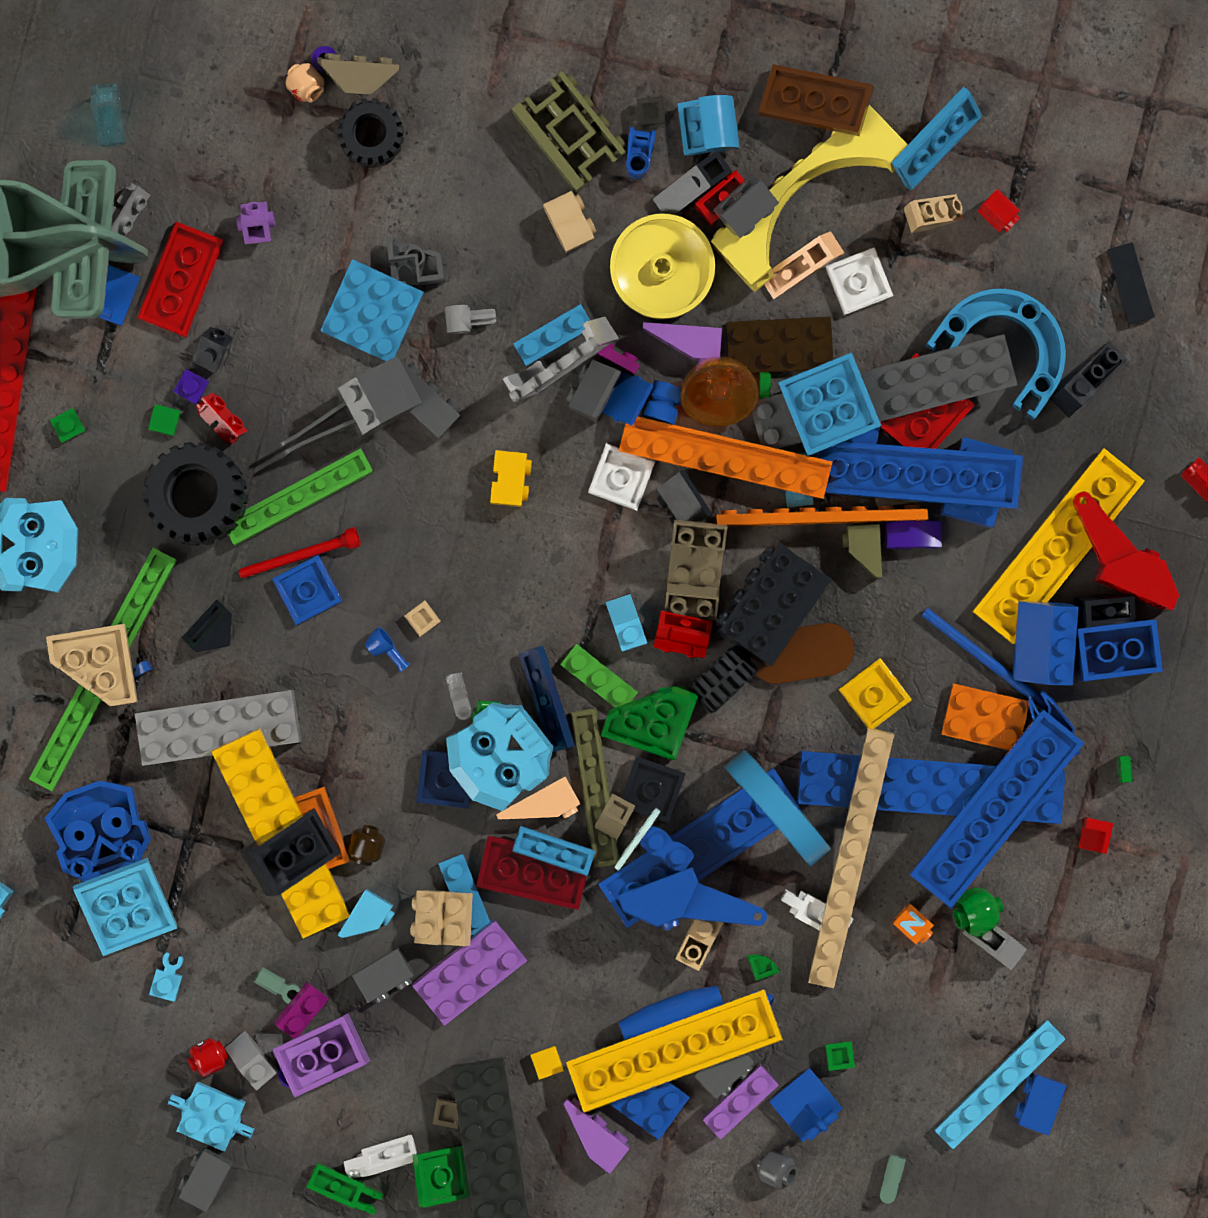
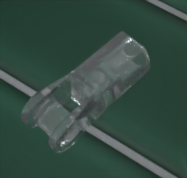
(458, 695)

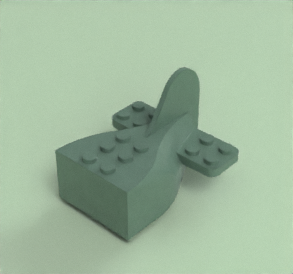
(63, 239)

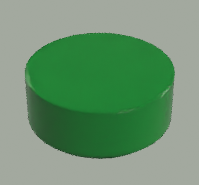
(764, 385)

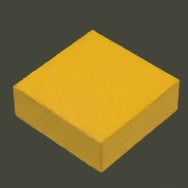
(547, 1062)

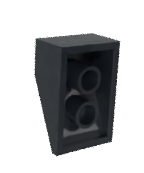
(290, 853)

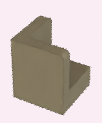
(614, 816)

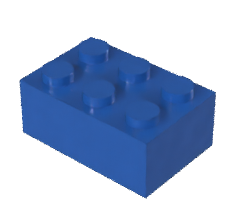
(974, 514)
(1118, 650)

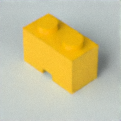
(511, 478)

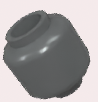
(777, 1170)

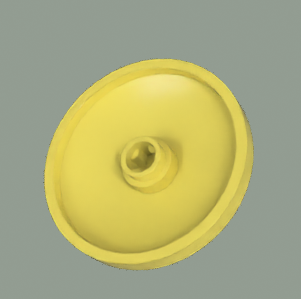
(662, 266)

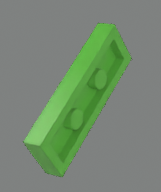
(598, 677)

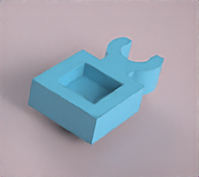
(166, 981)

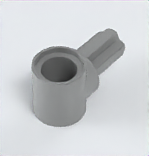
(460, 318)

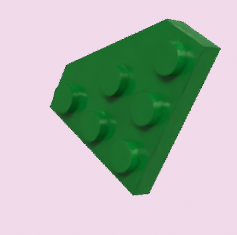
(652, 722)

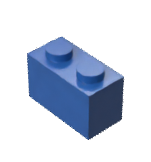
(1040, 1103)

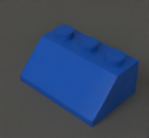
(1045, 642)

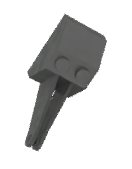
(370, 402)

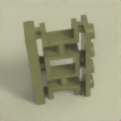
(554, 143)

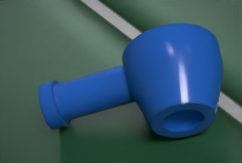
(380, 643)

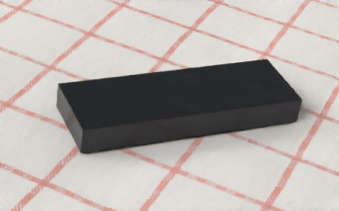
(1130, 283)

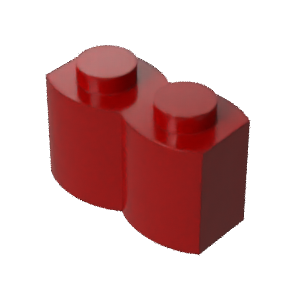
(999, 212)

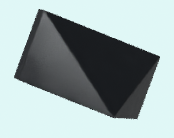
(211, 629)

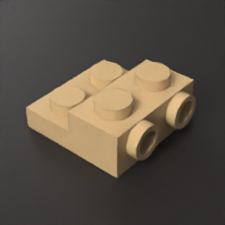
(442, 918)

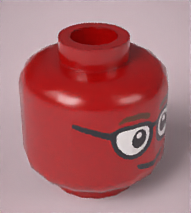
(207, 1057)

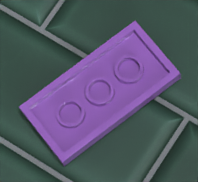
(469, 972)

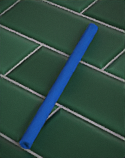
(983, 657)

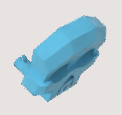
(50, 545)
(483, 768)

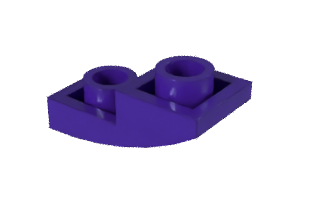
(912, 534)

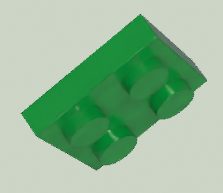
(441, 1176)

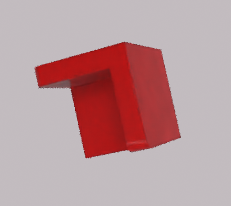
(1095, 835)

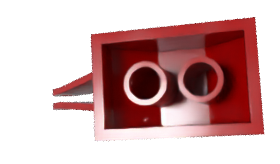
(1121, 563)

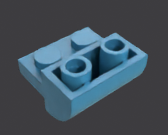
(708, 125)

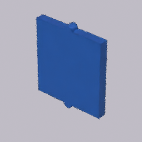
(627, 399)

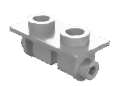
(133, 201)

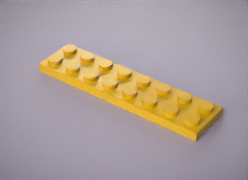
(1056, 545)
(266, 805)
(674, 1051)

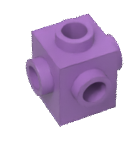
(255, 222)

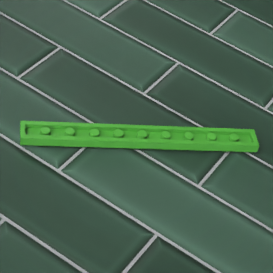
(84, 702)

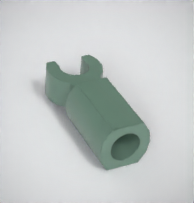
(274, 983)

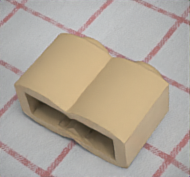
(569, 221)

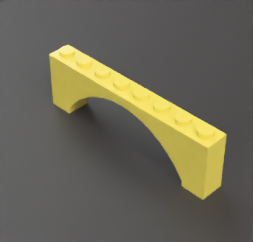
(875, 147)

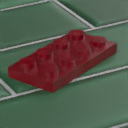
(528, 877)

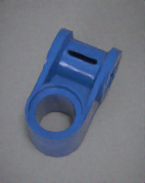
(639, 147)

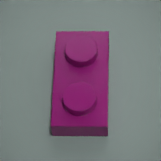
(625, 361)
(301, 1010)

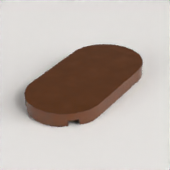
(810, 654)

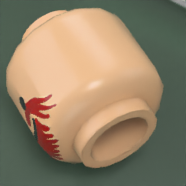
(305, 82)

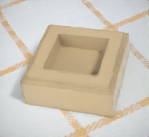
(422, 618)

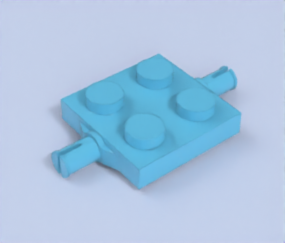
(211, 1116)

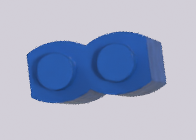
(673, 852)

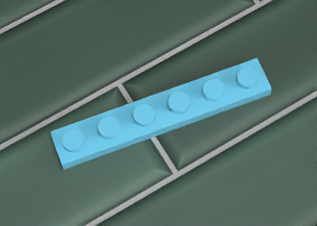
(999, 1084)

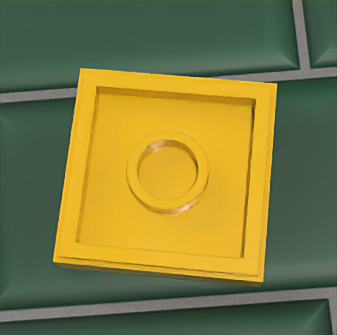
(875, 694)

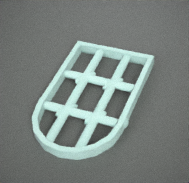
(637, 838)

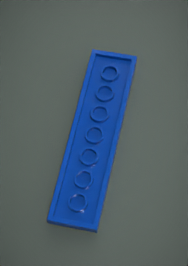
(924, 474)
(996, 808)
(711, 838)

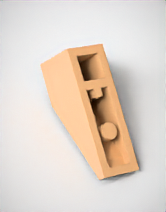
(803, 264)
(548, 802)

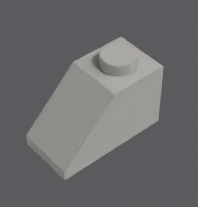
(1000, 946)
(251, 1060)

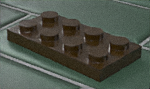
(781, 344)

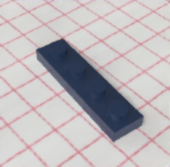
(546, 698)

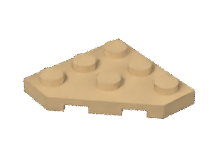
(97, 661)

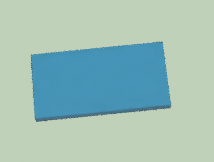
(937, 139)

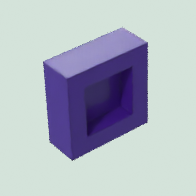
(191, 387)

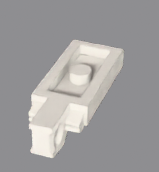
(806, 908)
(382, 1157)

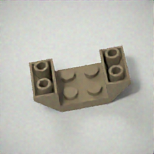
(695, 569)

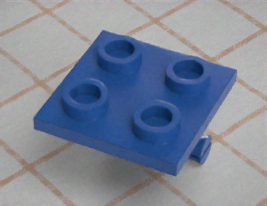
(118, 294)
(806, 1106)

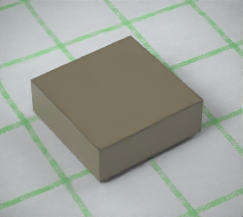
(446, 1113)

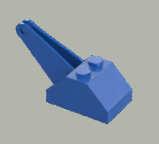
(682, 897)

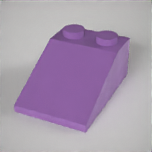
(321, 1055)

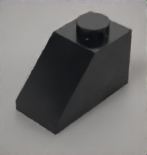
(1105, 609)

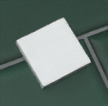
(859, 281)
(621, 477)

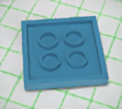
(372, 311)
(829, 404)

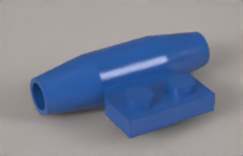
(670, 1010)

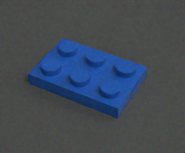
(654, 1107)

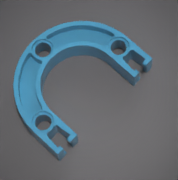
(1042, 329)
(777, 807)

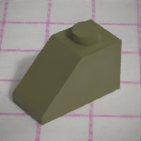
(864, 547)

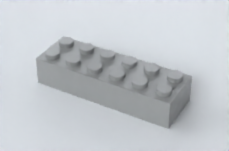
(199, 728)

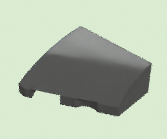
(414, 264)

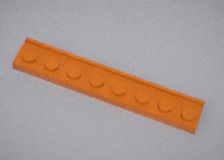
(726, 457)
(833, 515)

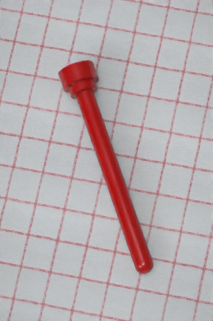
(347, 539)

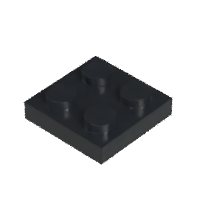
(653, 787)

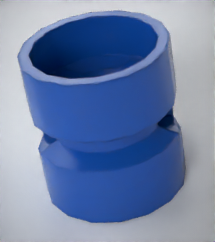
(664, 402)

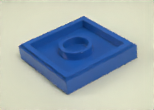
(307, 590)

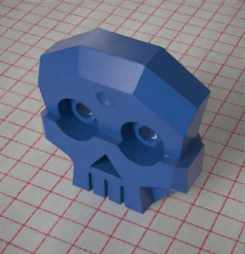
(92, 812)

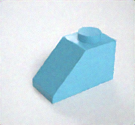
(626, 623)
(367, 915)

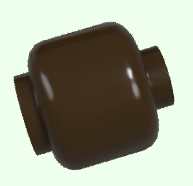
(366, 845)

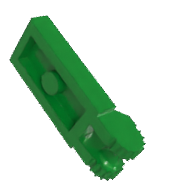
(342, 1188)

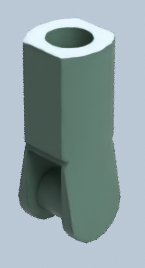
(892, 1178)

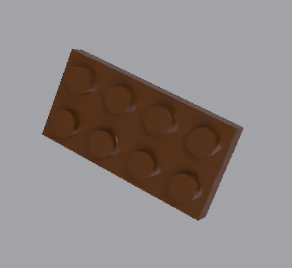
(816, 100)

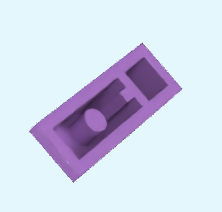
(692, 341)

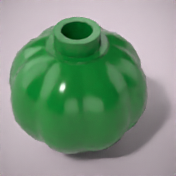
(978, 910)

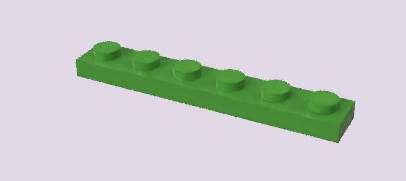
(301, 496)

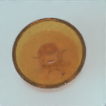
(719, 392)

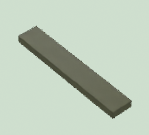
(593, 783)

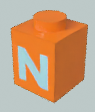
(913, 924)

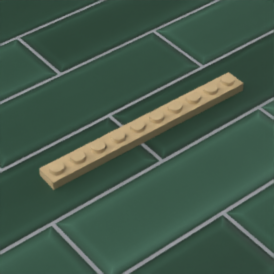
(850, 857)

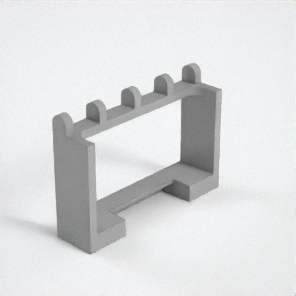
(539, 376)

